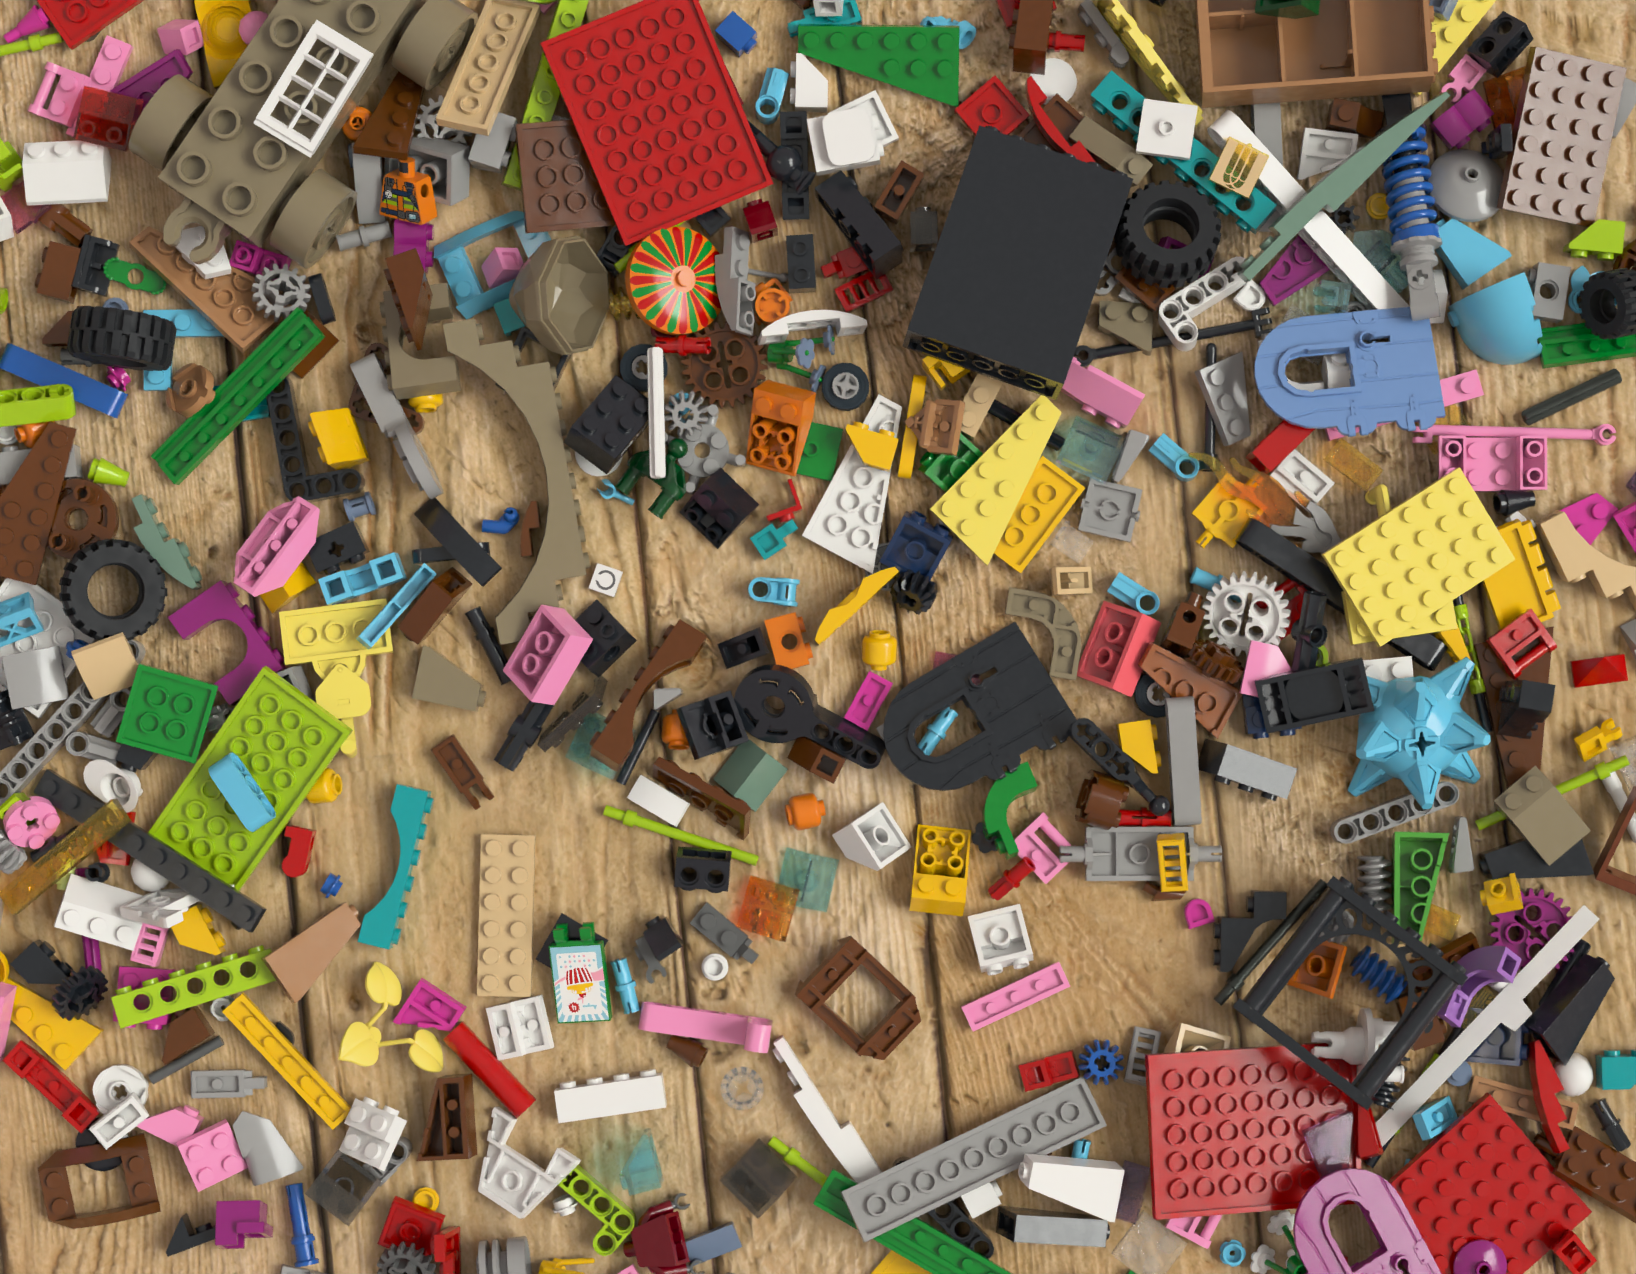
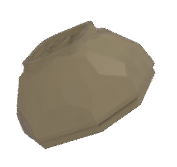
(562, 295)

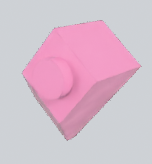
(173, 1124)

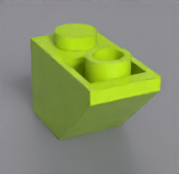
(1600, 239)

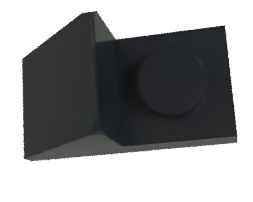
(743, 648)
(185, 1238)

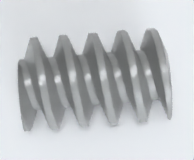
(1375, 881)

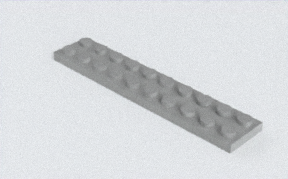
(972, 1159)

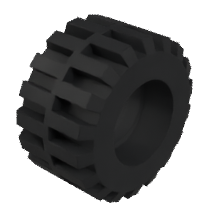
(1599, 305)

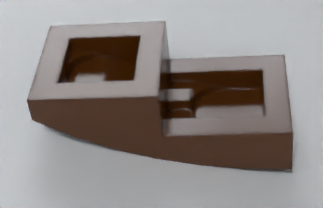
(531, 521)

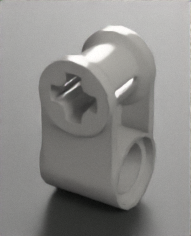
(393, 1164)

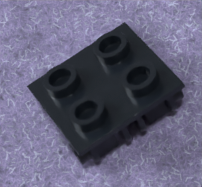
(13, 723)

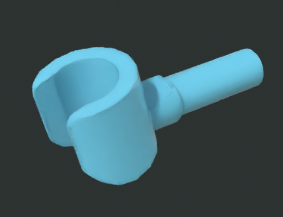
(612, 492)

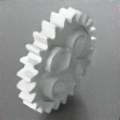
(1222, 608)

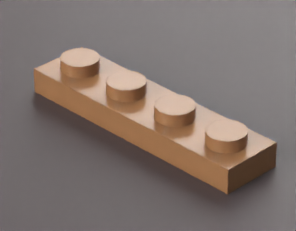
(1517, 1100)

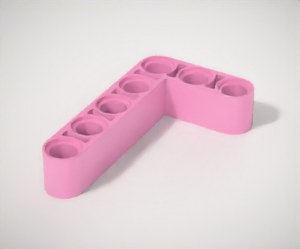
(707, 1024)

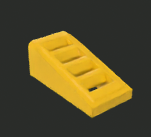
(1455, 644)
(1172, 840)

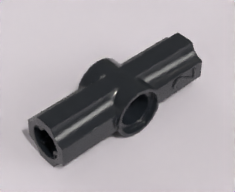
(1309, 631)
(523, 734)

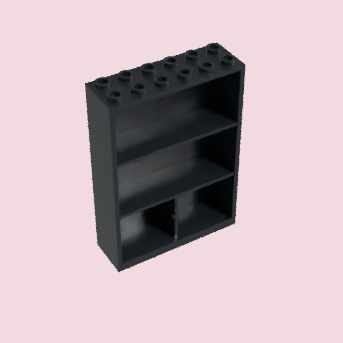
(1018, 262)

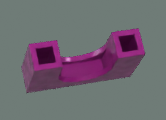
(219, 604)

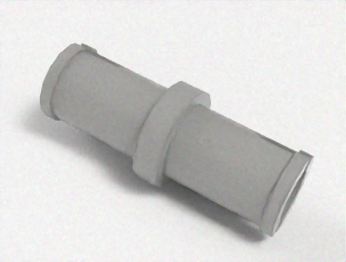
(364, 236)

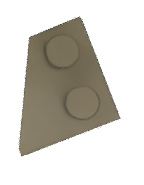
(1128, 323)

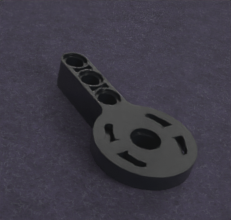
(798, 717)

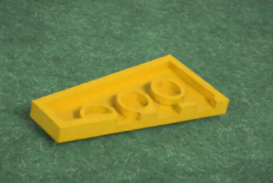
(56, 1036)

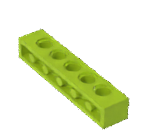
(129, 1015)

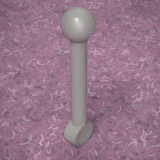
(783, 277)

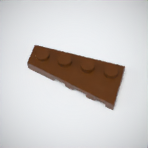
(392, 122)

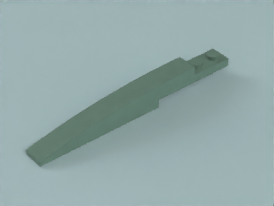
(1338, 185)

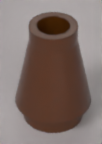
(688, 1050)

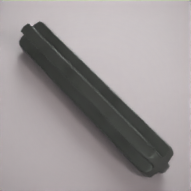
(1571, 397)

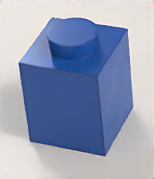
(736, 34)

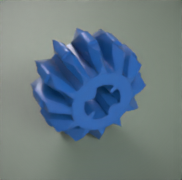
(1108, 1056)

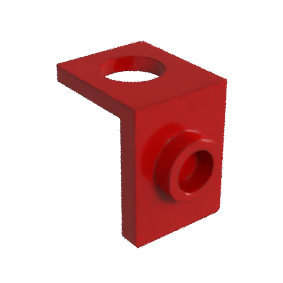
(787, 514)

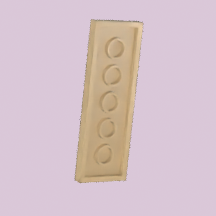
(488, 66)
(506, 915)

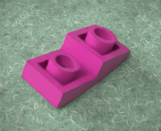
(254, 259)

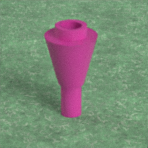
(32, 22)

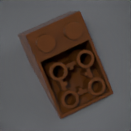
(410, 293)

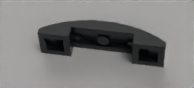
(794, 133)
(457, 541)

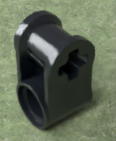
(613, 252)

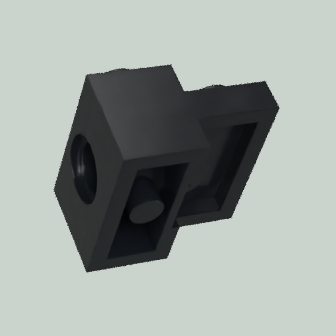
(608, 636)
(712, 725)

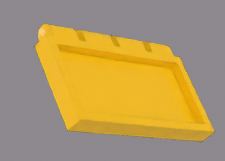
(1521, 583)

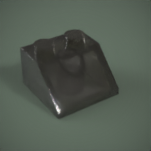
(343, 1187)

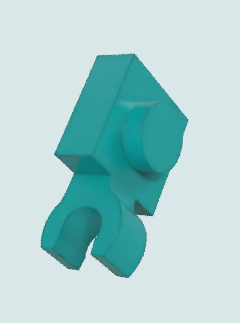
(770, 539)

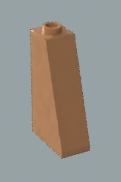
(308, 953)

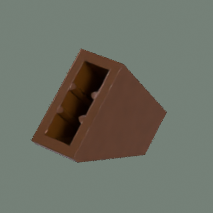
(434, 605)

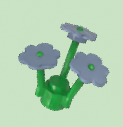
(783, 352)

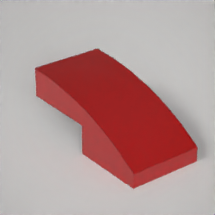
(1049, 1070)

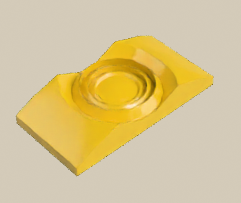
(221, 35)
(853, 602)

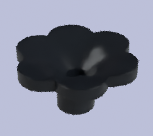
(979, 839)

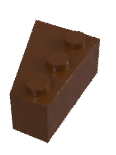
(451, 1121)

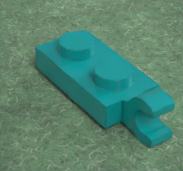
(850, 16)

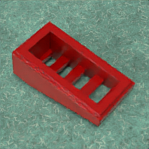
(847, 306)
(1368, 1137)

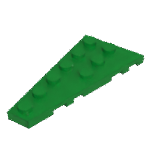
(905, 56)

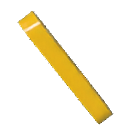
(910, 438)

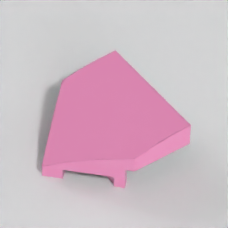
(1261, 662)

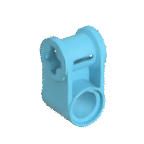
(776, 591)

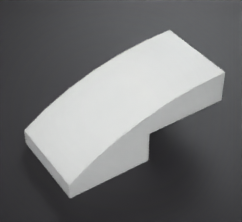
(658, 800)

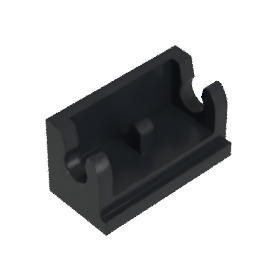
(89, 270)

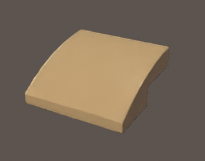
(106, 665)

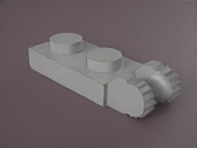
(1104, 34)

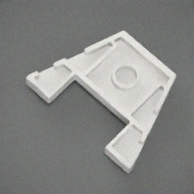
(160, 908)
(514, 1179)

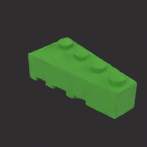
(1415, 876)

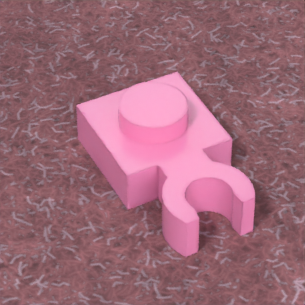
(1464, 77)

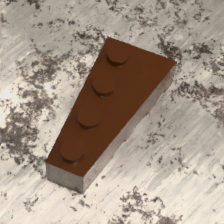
(1031, 35)

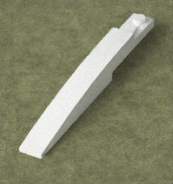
(843, 1139)

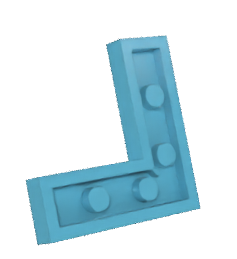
(188, 324)

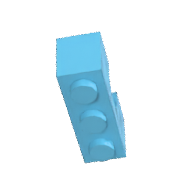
(363, 579)

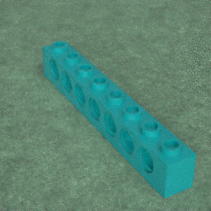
(1116, 88)

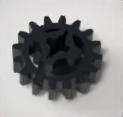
(79, 993)

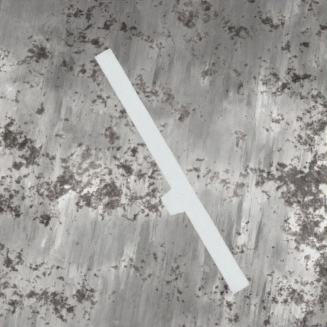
(1505, 1008)

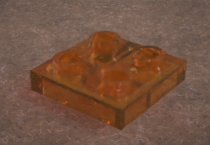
(767, 908)

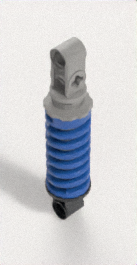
(1406, 189)

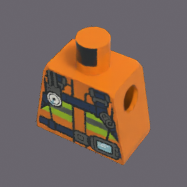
(408, 194)

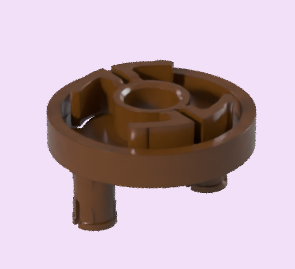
(89, 498)

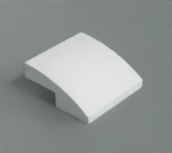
(520, 1027)

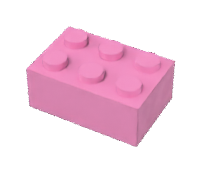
(547, 655)

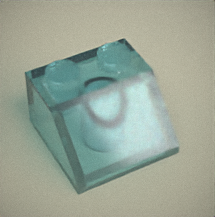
(642, 1168)

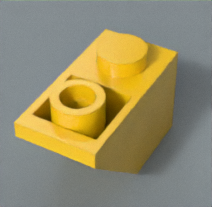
(872, 447)
(1137, 742)
(198, 931)

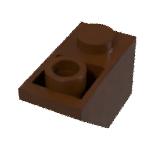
(816, 758)

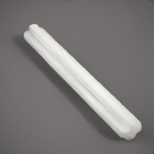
(656, 413)

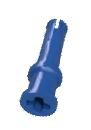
(302, 1237)

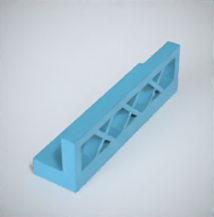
(12, 612)

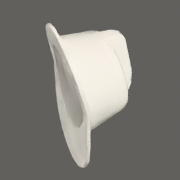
(110, 783)

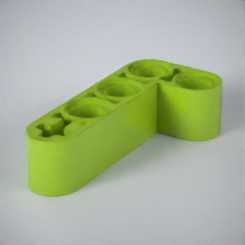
(36, 404)
(607, 1216)

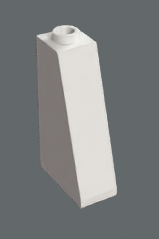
(1079, 1182)

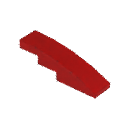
(1544, 1086)

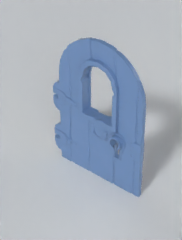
(1387, 381)

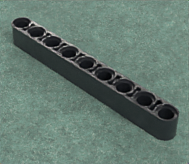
(1318, 577)

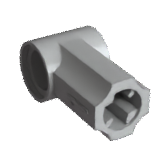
(110, 715)
(95, 747)

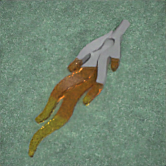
(1275, 502)

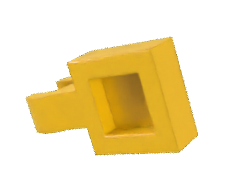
(1595, 740)

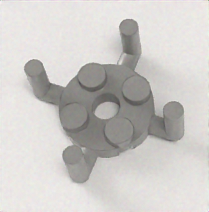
(718, 455)

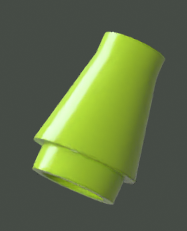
(107, 473)

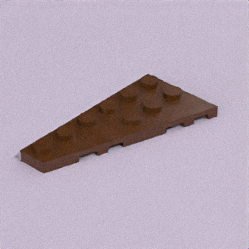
(31, 504)
(1515, 753)

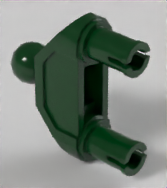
(673, 484)

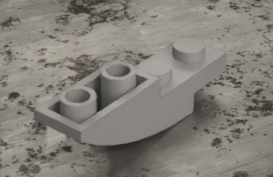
(733, 288)

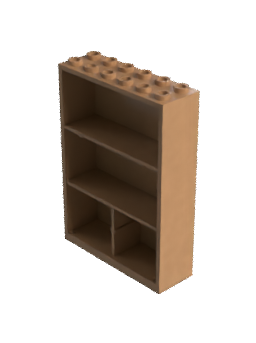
(1340, 53)

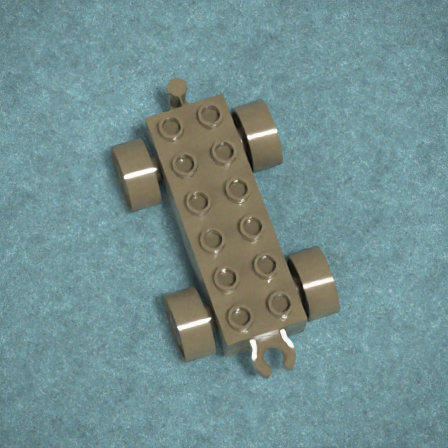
(252, 180)

